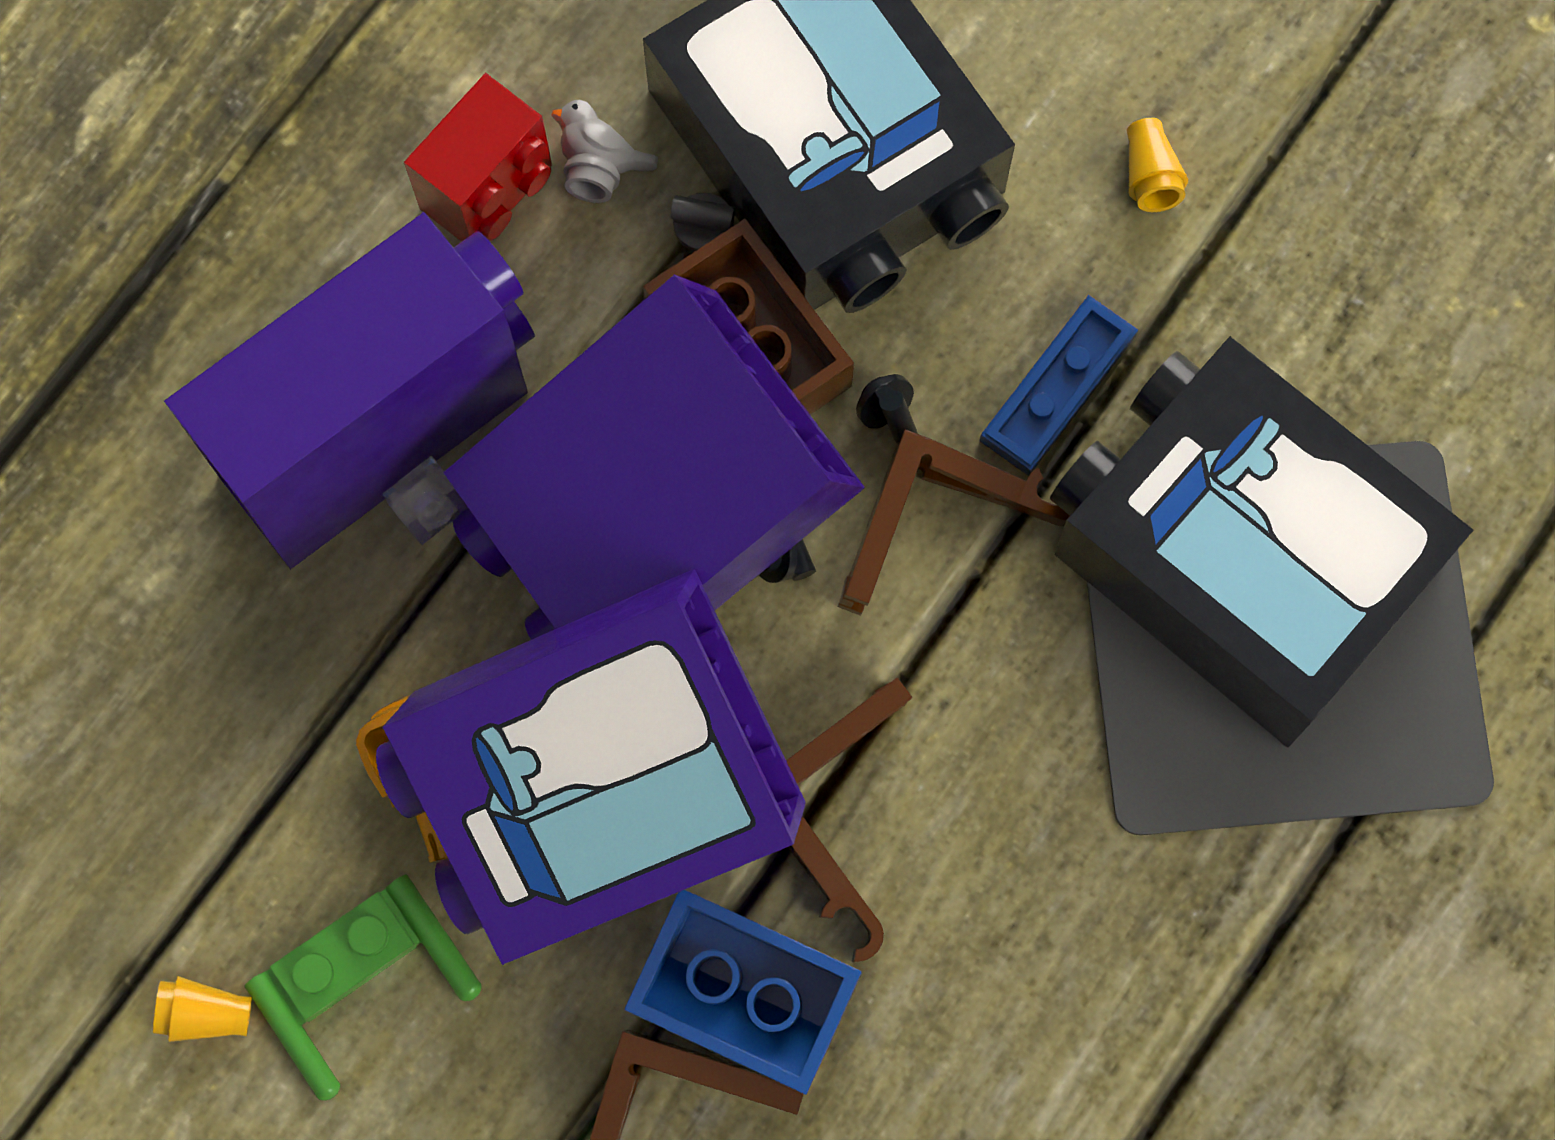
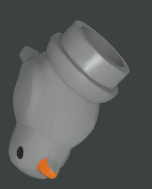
(595, 153)

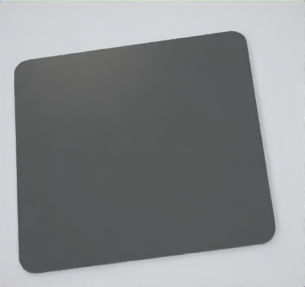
(1389, 741)

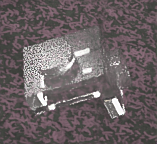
(425, 500)

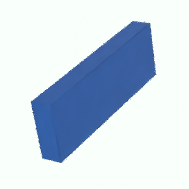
(1058, 385)

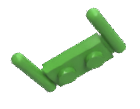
(345, 959)

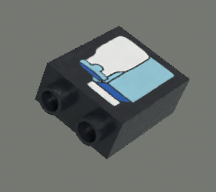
(833, 134)
(1253, 535)

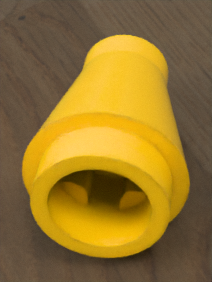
(1154, 170)
(199, 1011)

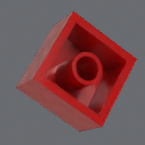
(480, 161)

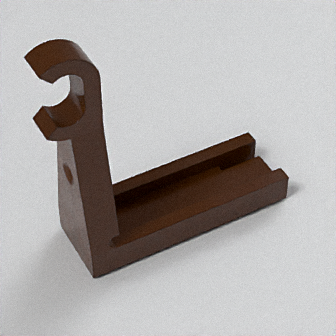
(945, 468)
(807, 846)
(684, 1064)

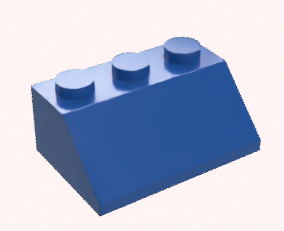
(743, 991)

